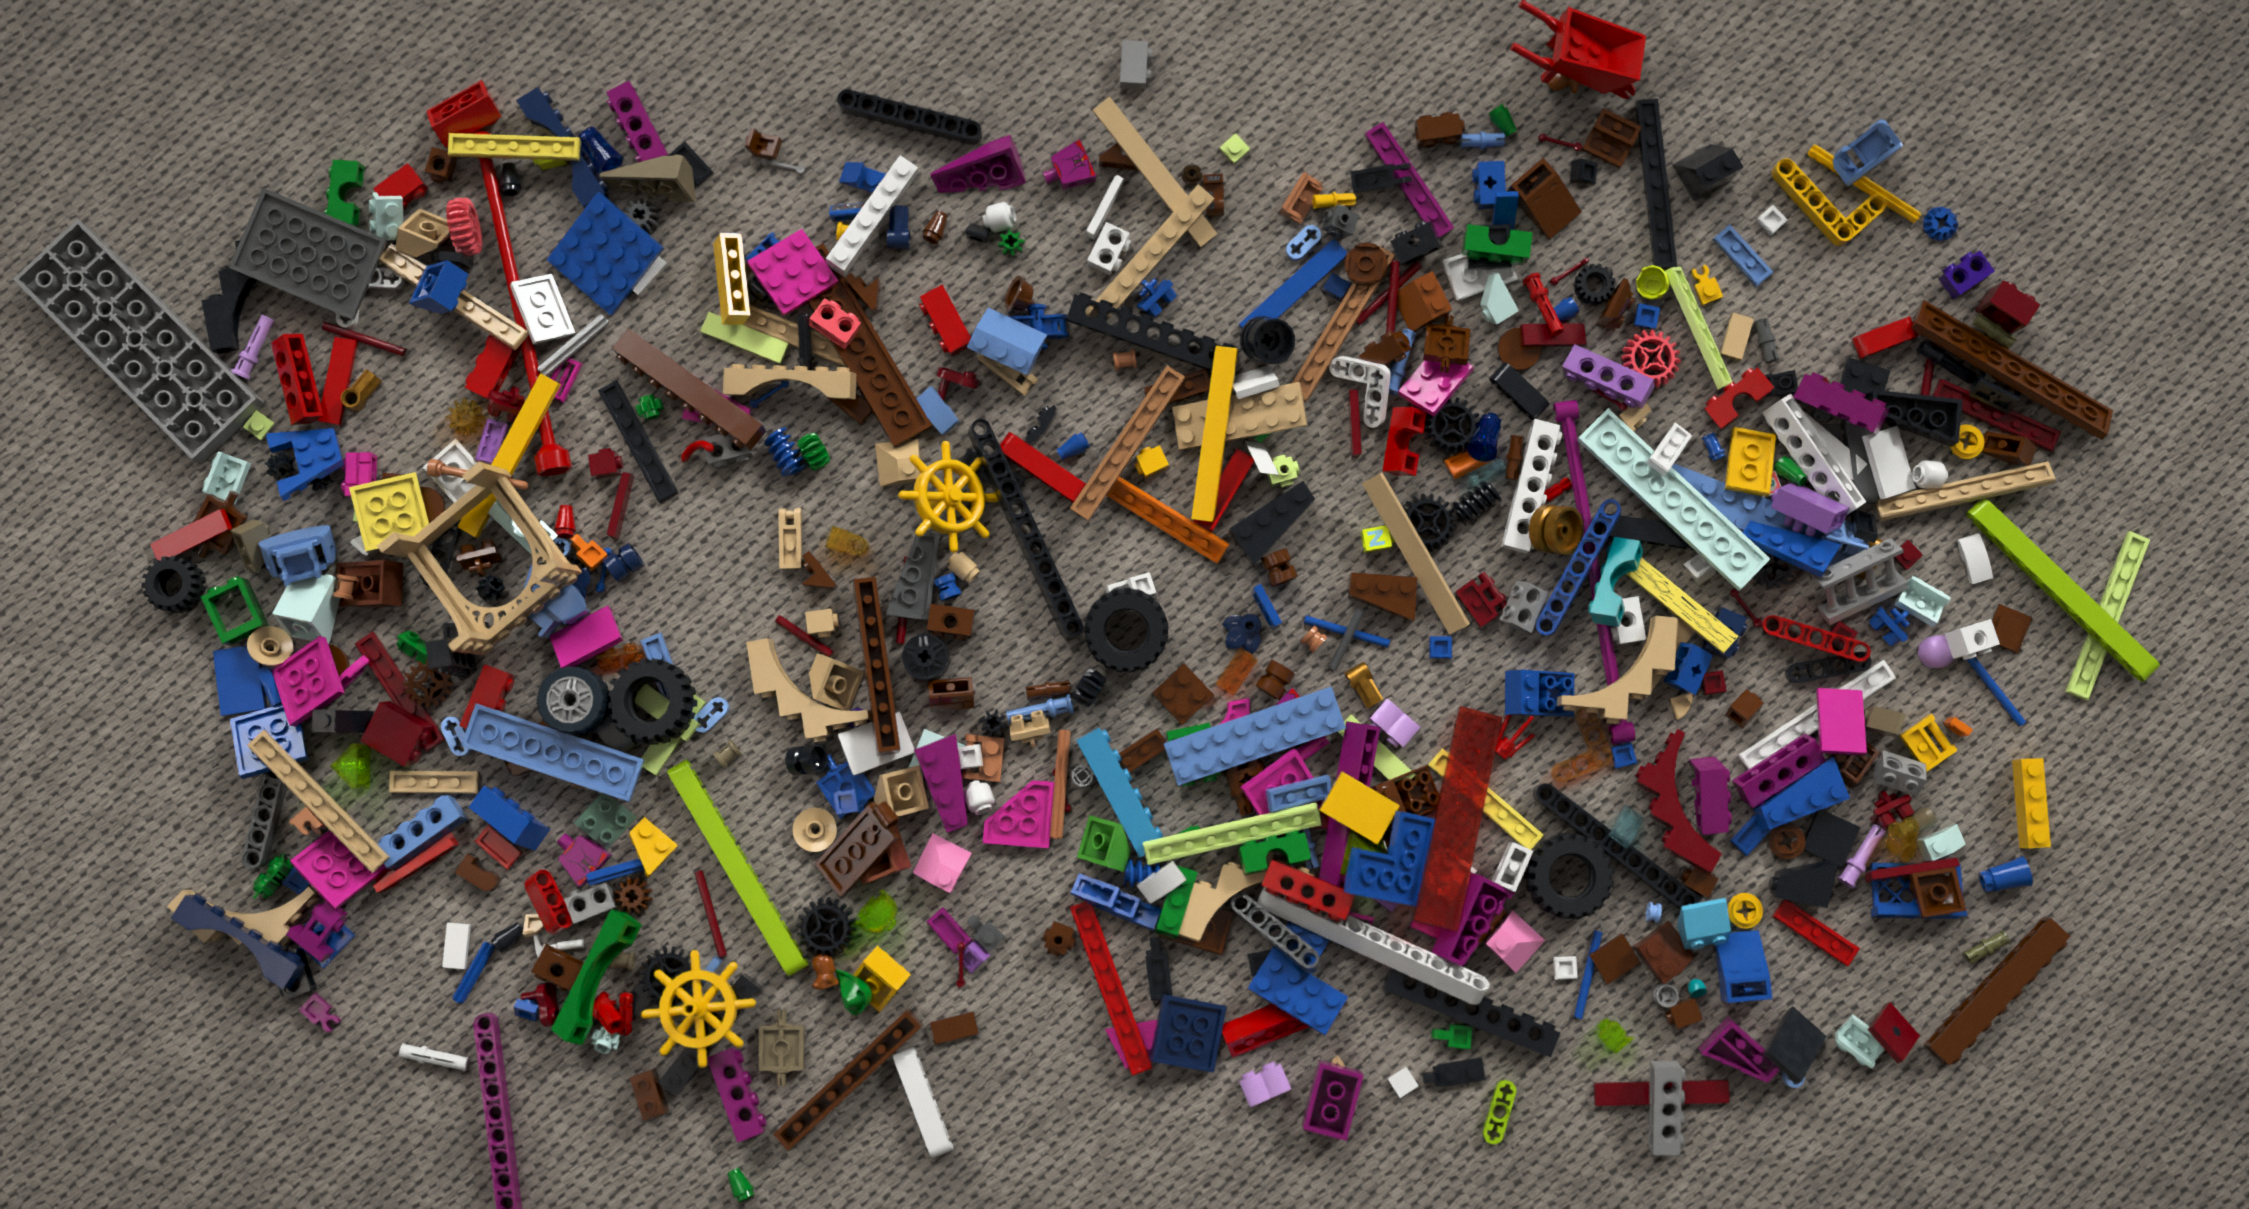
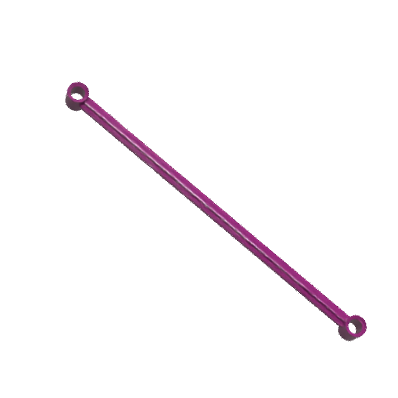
(1566, 414)

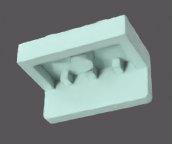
(386, 215)
(226, 475)
(1922, 601)
(1858, 1041)

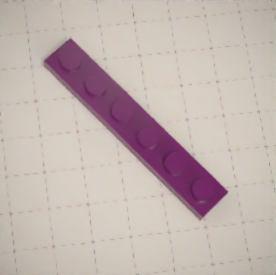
(1416, 191)

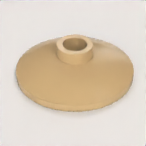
(272, 638)
(803, 829)

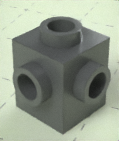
(1339, 221)

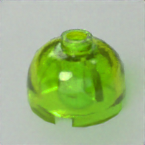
(878, 914)

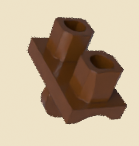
(479, 559)

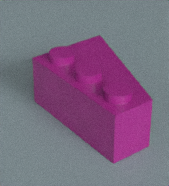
(1711, 795)
(1738, 1049)

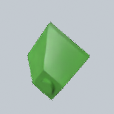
(1104, 844)

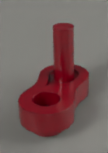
(967, 379)
(546, 998)

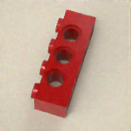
(297, 379)
(1273, 885)

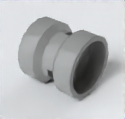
(1082, 775)
(1669, 996)

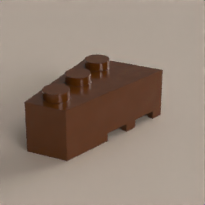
(1385, 592)

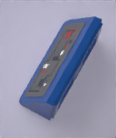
(845, 211)

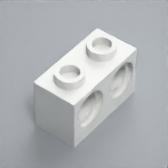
(1104, 247)

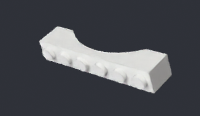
(874, 210)

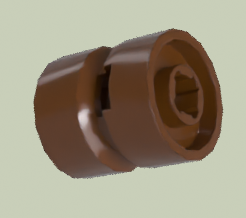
(1272, 563)
(1275, 679)

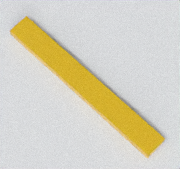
(1214, 433)
(514, 446)

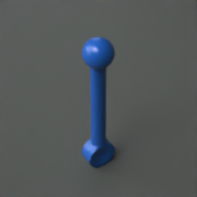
(754, 403)
(601, 587)

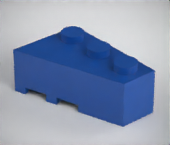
(509, 818)

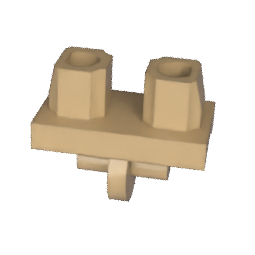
(1030, 730)

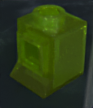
(1613, 1035)

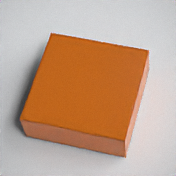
(1957, 726)

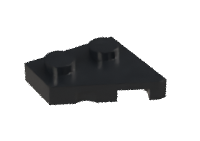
(457, 259)

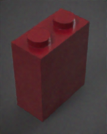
(397, 733)

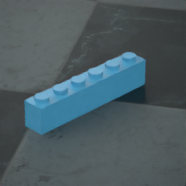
(1118, 789)

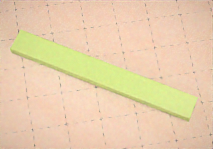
(2113, 603)
(1231, 833)

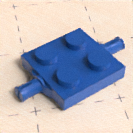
(841, 779)

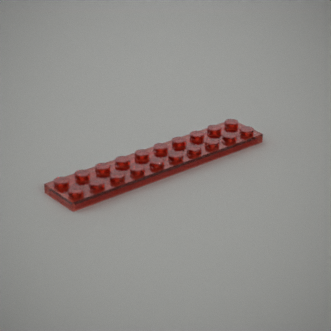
(1457, 819)

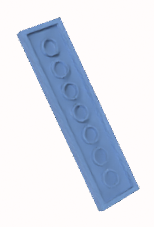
(1254, 736)
(553, 752)

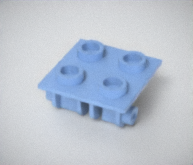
(1845, 536)

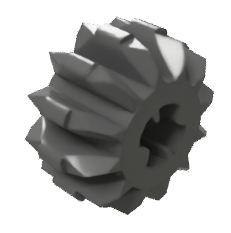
(648, 212)

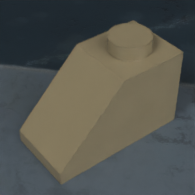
(247, 539)
(1883, 721)

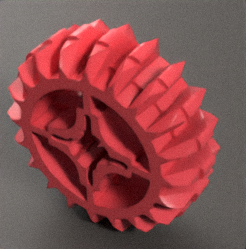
(464, 226)
(1644, 353)

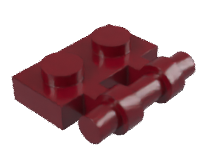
(1477, 603)

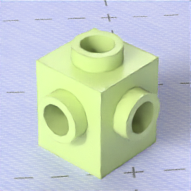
(1284, 479)

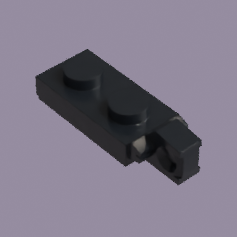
(1158, 970)
(1456, 1072)

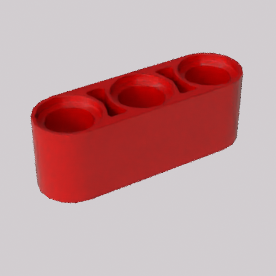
(1884, 337)
(548, 912)

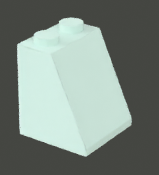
(308, 608)

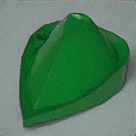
(854, 992)

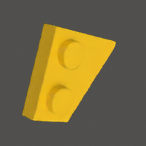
(651, 845)

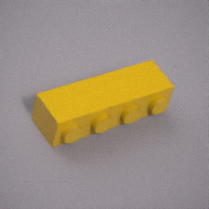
(731, 279)
(2031, 803)

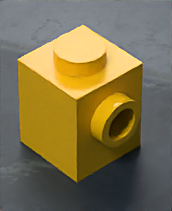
(1151, 461)

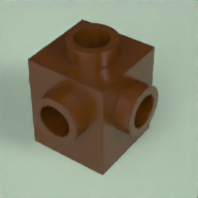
(1063, 931)

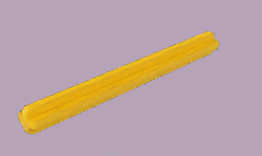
(1868, 186)

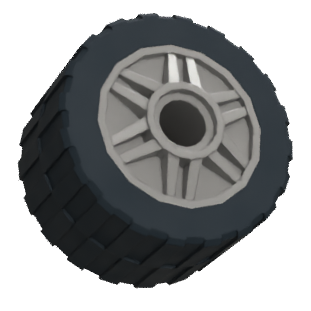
(557, 706)

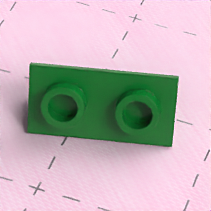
(410, 643)

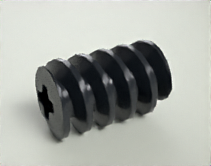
(1475, 502)

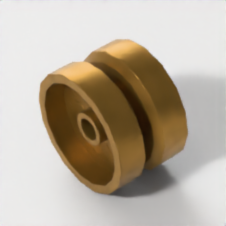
(1556, 529)

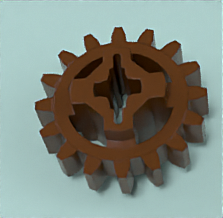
(427, 693)

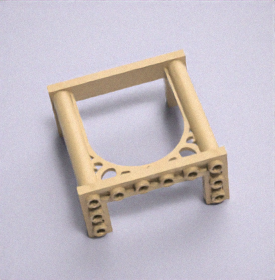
(552, 577)

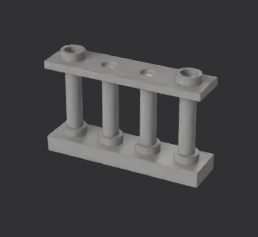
(1864, 596)

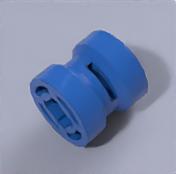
(947, 581)

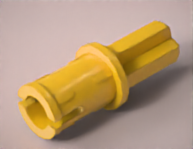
(1333, 199)

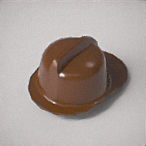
(1019, 295)

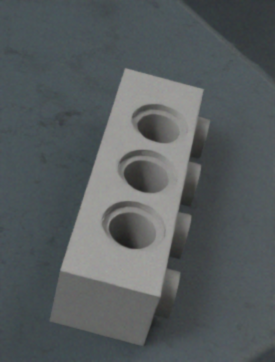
(1660, 1074)

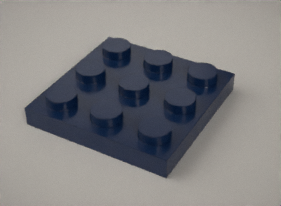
(1188, 1033)

